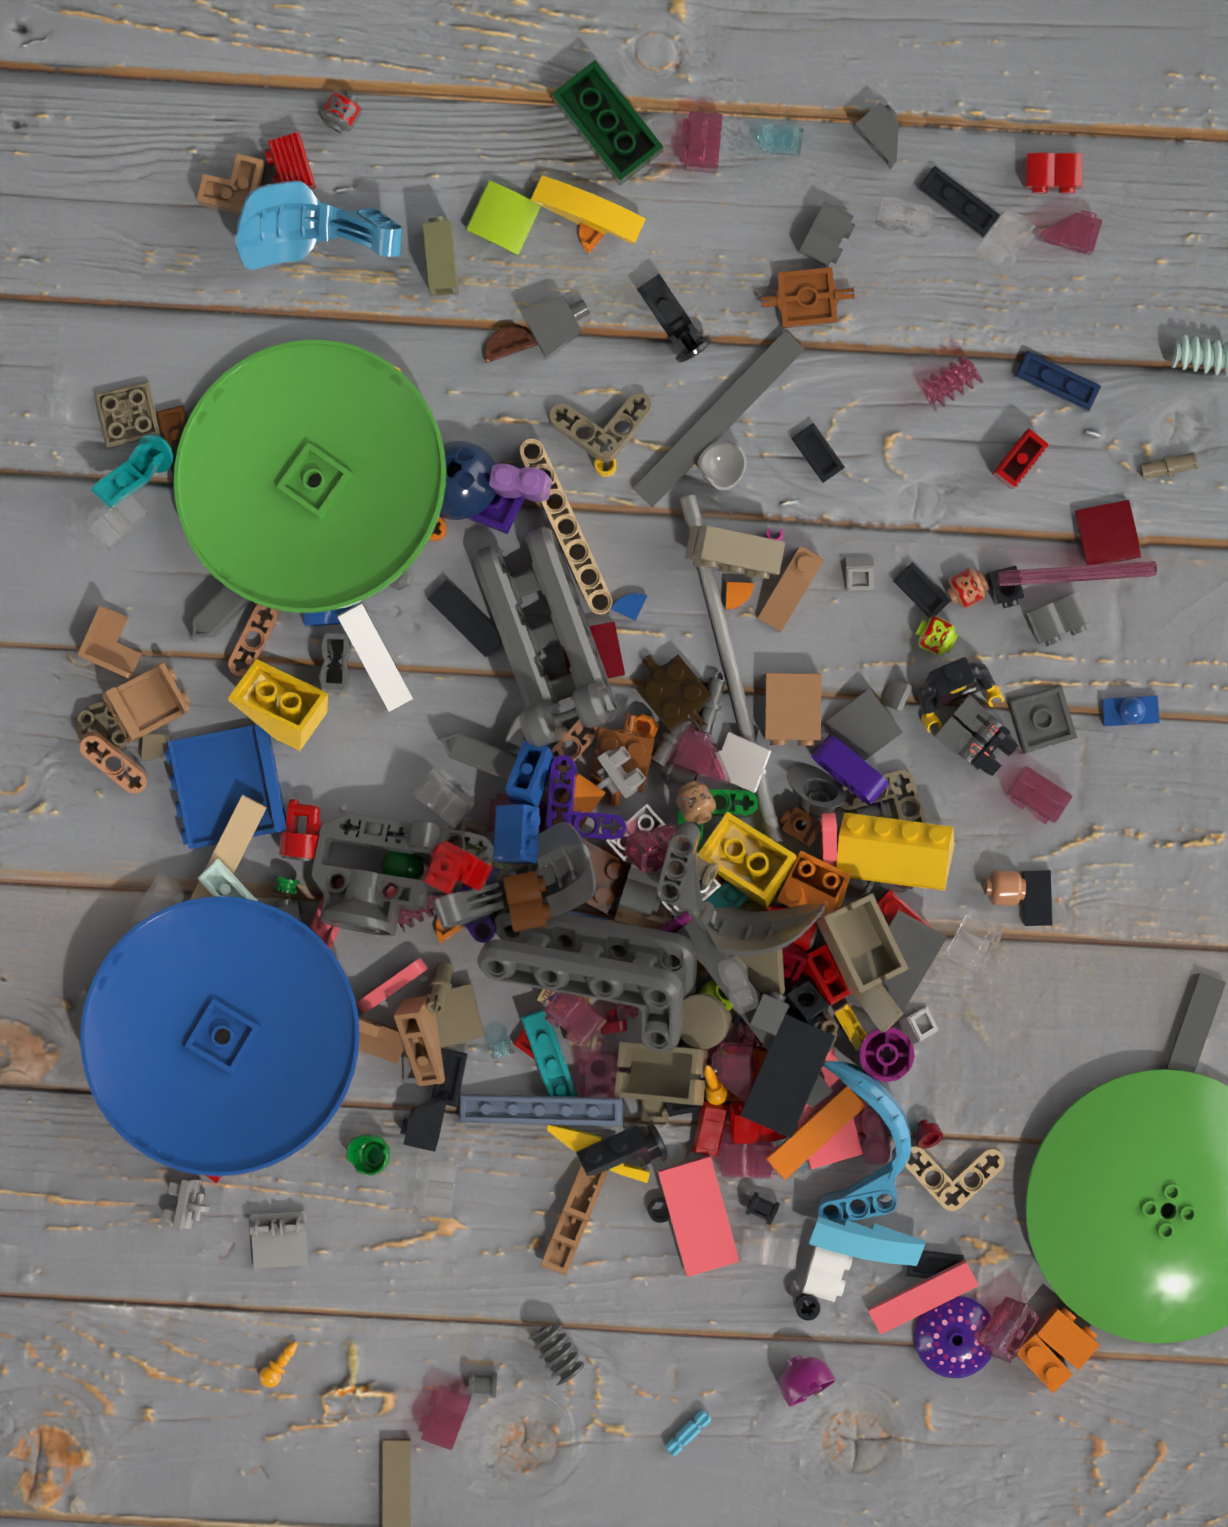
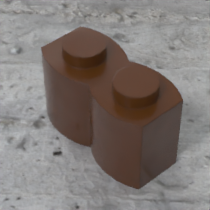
(526, 900)

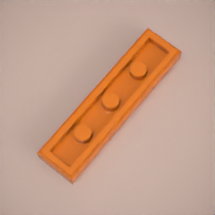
(815, 1132)

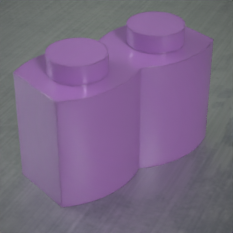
(526, 482)

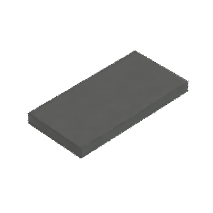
(919, 947)

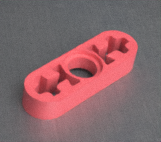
(829, 838)
(391, 985)

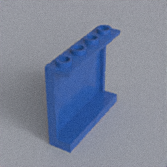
(213, 776)

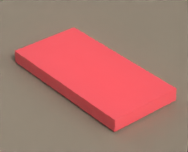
(845, 1142)
(698, 1216)

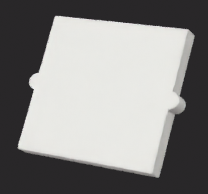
(744, 761)

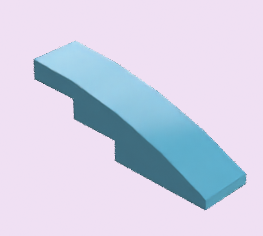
(865, 1243)

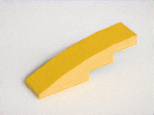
(588, 209)
(580, 1139)

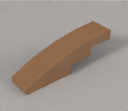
(572, 1221)

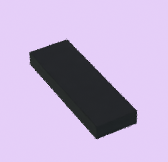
(958, 202)
(465, 618)

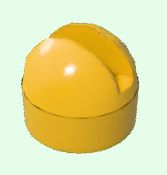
(599, 467)

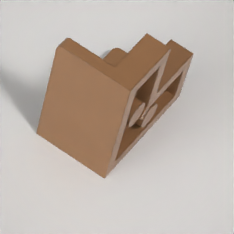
(231, 194)
(102, 644)
(380, 1039)

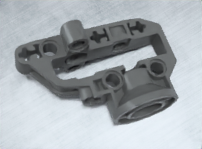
(363, 899)

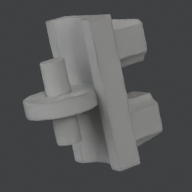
(625, 782)
(189, 1203)

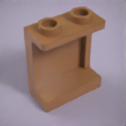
(147, 702)
(792, 708)

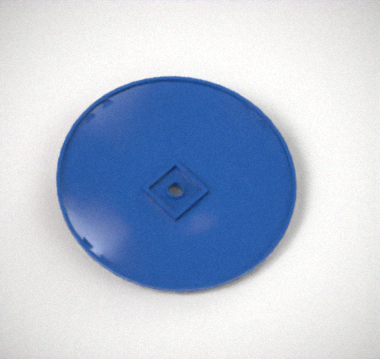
(181, 982)

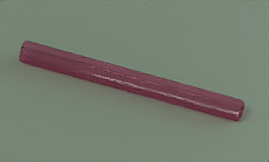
(1077, 573)

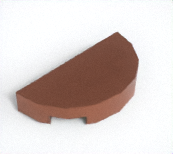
(508, 342)

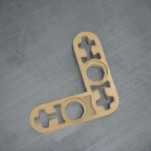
(947, 1185)

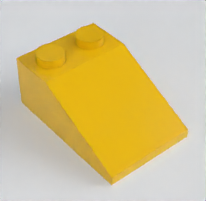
(280, 703)
(748, 859)

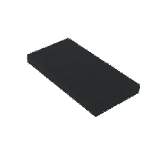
(787, 1076)

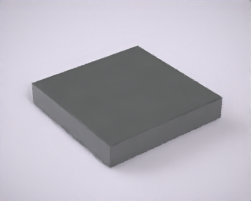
(1042, 719)

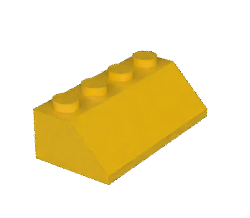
(895, 851)

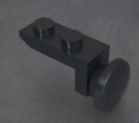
(673, 318)
(622, 1148)

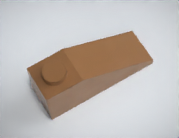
(790, 588)
(421, 1040)

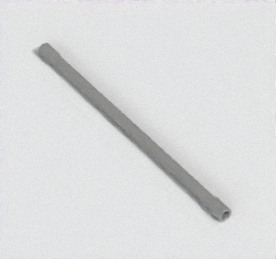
(769, 818)

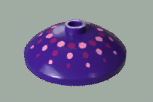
(935, 1333)

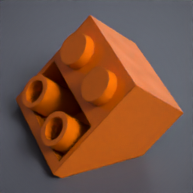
(815, 884)

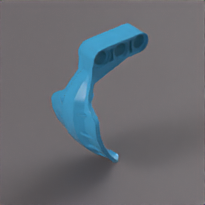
(287, 221)
(883, 1179)

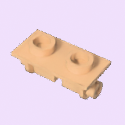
(655, 921)

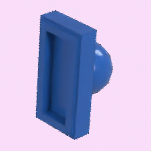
(1130, 710)

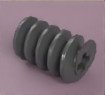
(557, 1352)

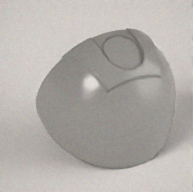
(723, 464)

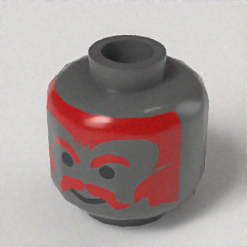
(341, 111)

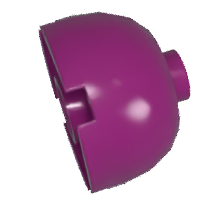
(886, 1054)
(804, 1379)

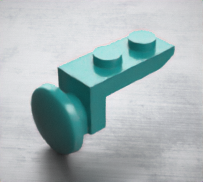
(150, 456)

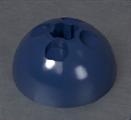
(466, 489)

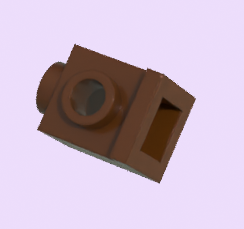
(810, 831)

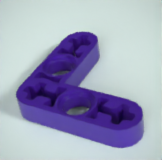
(574, 817)

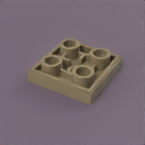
(127, 414)
(766, 971)
(460, 1018)

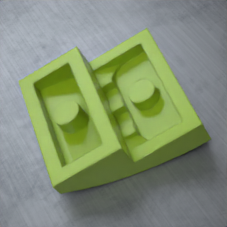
(503, 217)

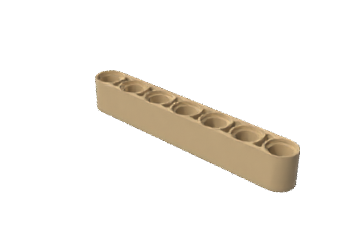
(575, 538)

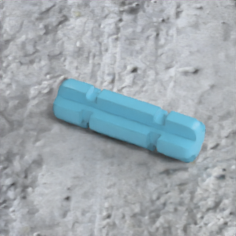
(688, 1432)

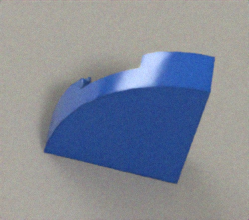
(630, 605)

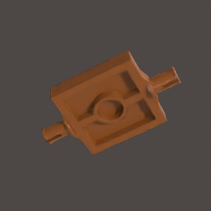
(807, 297)
(637, 746)

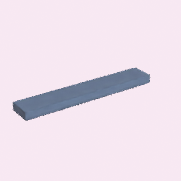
(541, 1110)

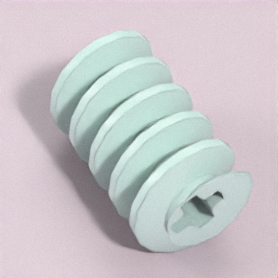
(1201, 354)

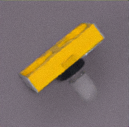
(849, 1026)

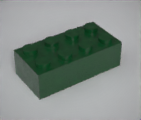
(607, 122)

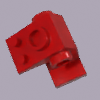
(450, 863)

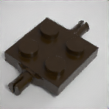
(674, 693)

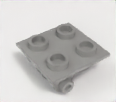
(279, 1239)

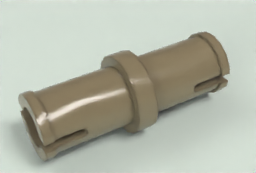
(1168, 466)
(440, 987)

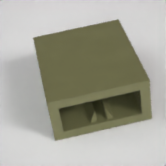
(440, 257)

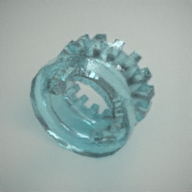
(501, 1049)

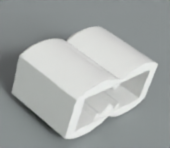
(825, 1274)

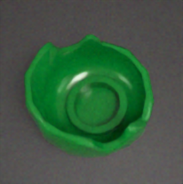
(402, 865)
(368, 1154)

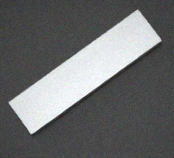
(374, 656)

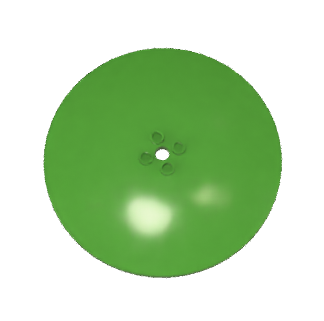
(250, 462)
(1100, 1199)

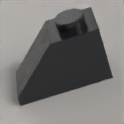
(425, 1123)

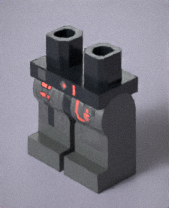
(980, 744)

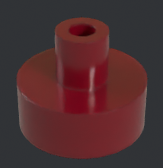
(613, 1025)
(928, 1134)

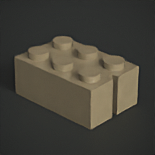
(734, 552)
(862, 944)
(661, 1075)

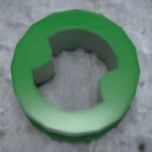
(286, 884)

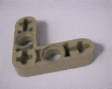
(608, 434)
(891, 792)

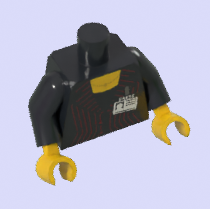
(954, 683)

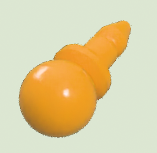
(715, 1091)
(271, 1375)

